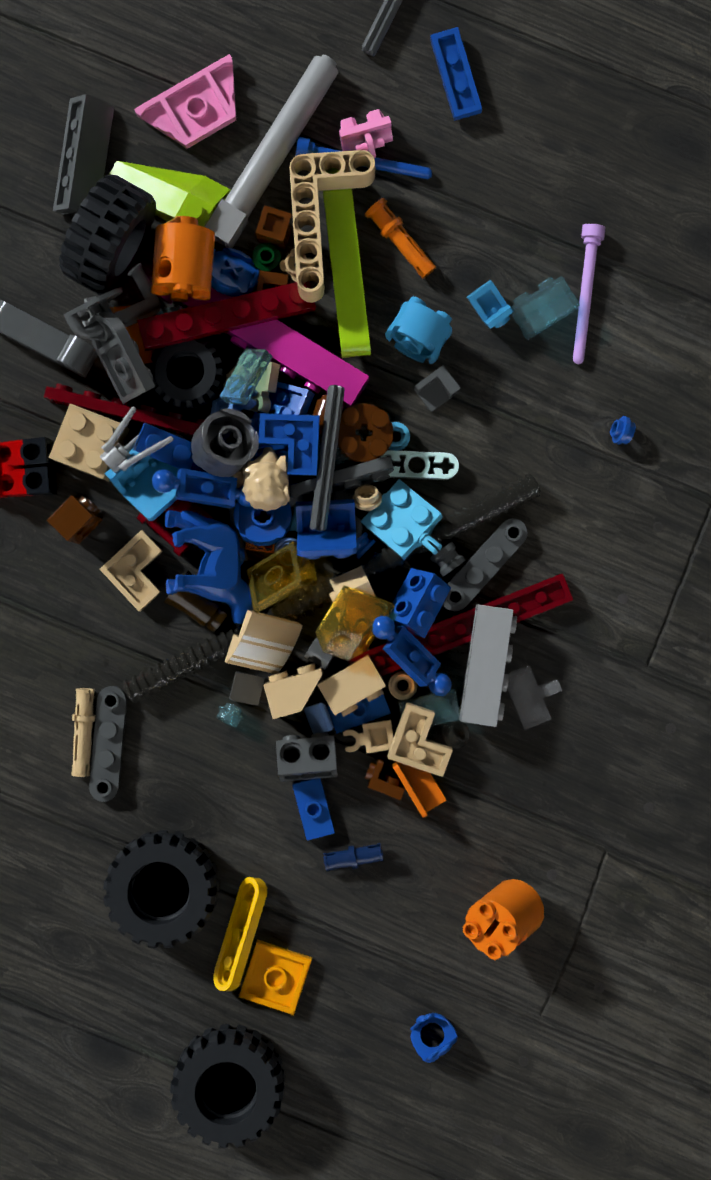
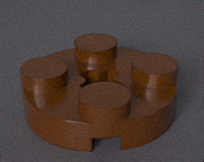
(376, 421)

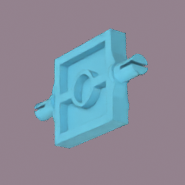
(404, 521)

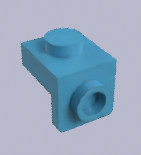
(490, 305)

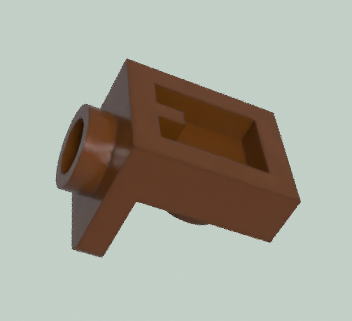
(388, 785)

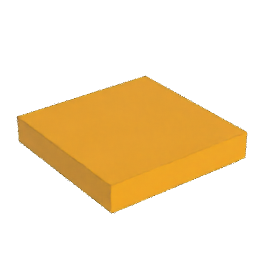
(275, 977)

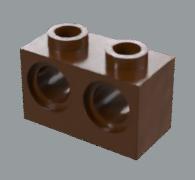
(76, 519)

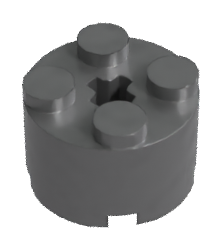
(224, 443)

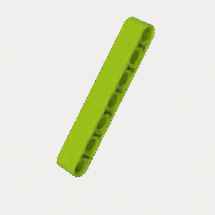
(346, 272)

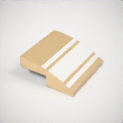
(263, 642)

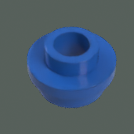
(622, 430)

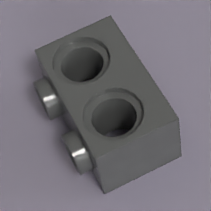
(307, 766)

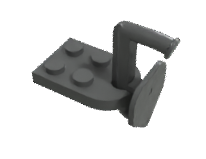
(111, 339)

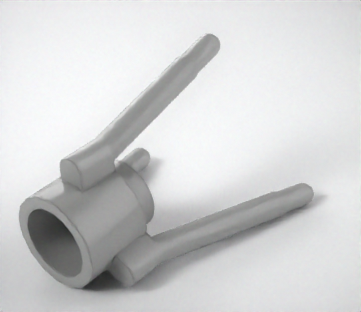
(117, 455)

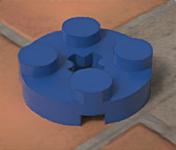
(262, 533)

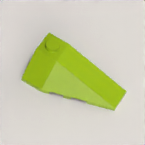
(175, 191)

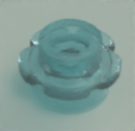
(229, 714)

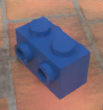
(419, 601)

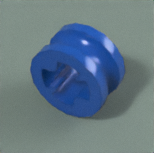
(363, 545)

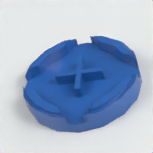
(233, 273)

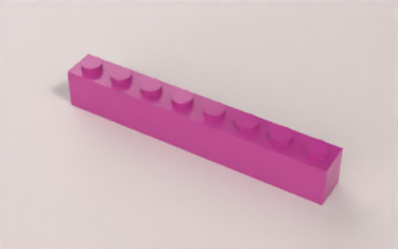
(295, 354)

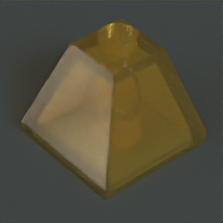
(279, 577)
(349, 623)

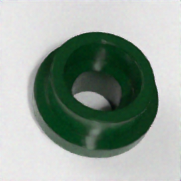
(269, 265)

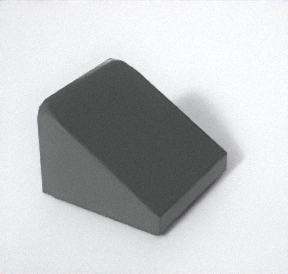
(246, 688)

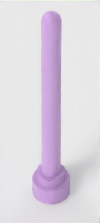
(592, 236)

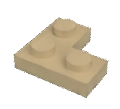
(126, 570)
(411, 745)

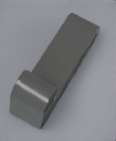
(46, 340)

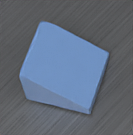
(319, 718)

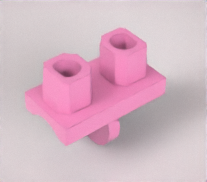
(367, 135)

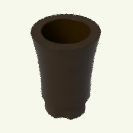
(199, 608)

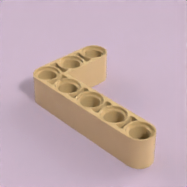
(309, 213)

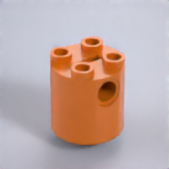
(183, 260)
(504, 918)

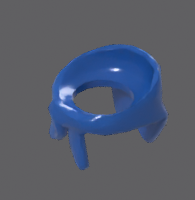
(427, 1053)

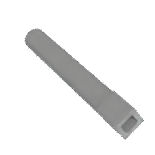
(232, 213)

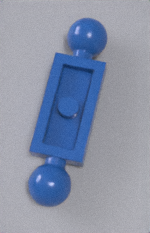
(200, 487)
(411, 656)

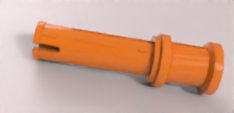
(392, 228)

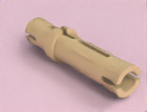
(83, 726)

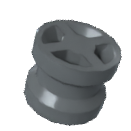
(447, 559)

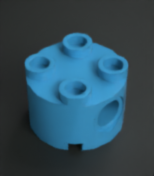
(419, 330)

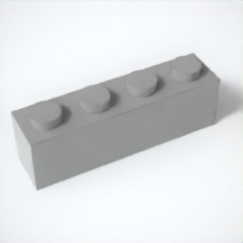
(487, 664)

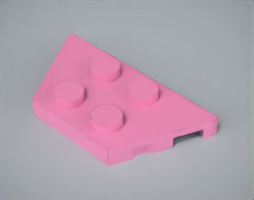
(195, 105)

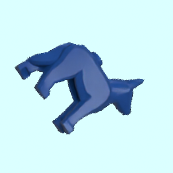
(220, 567)

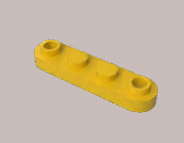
(240, 934)

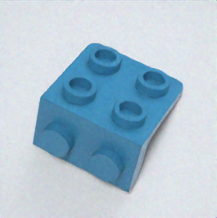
(137, 486)

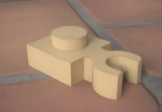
(266, 385)
(375, 736)

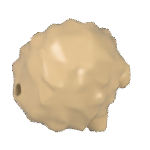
(266, 481)

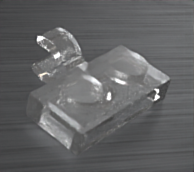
(529, 696)

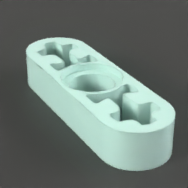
(438, 472)

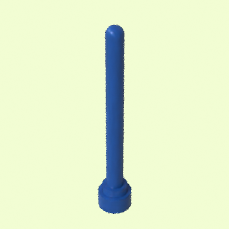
(304, 146)

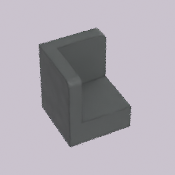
(437, 388)

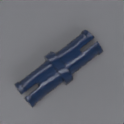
(353, 857)

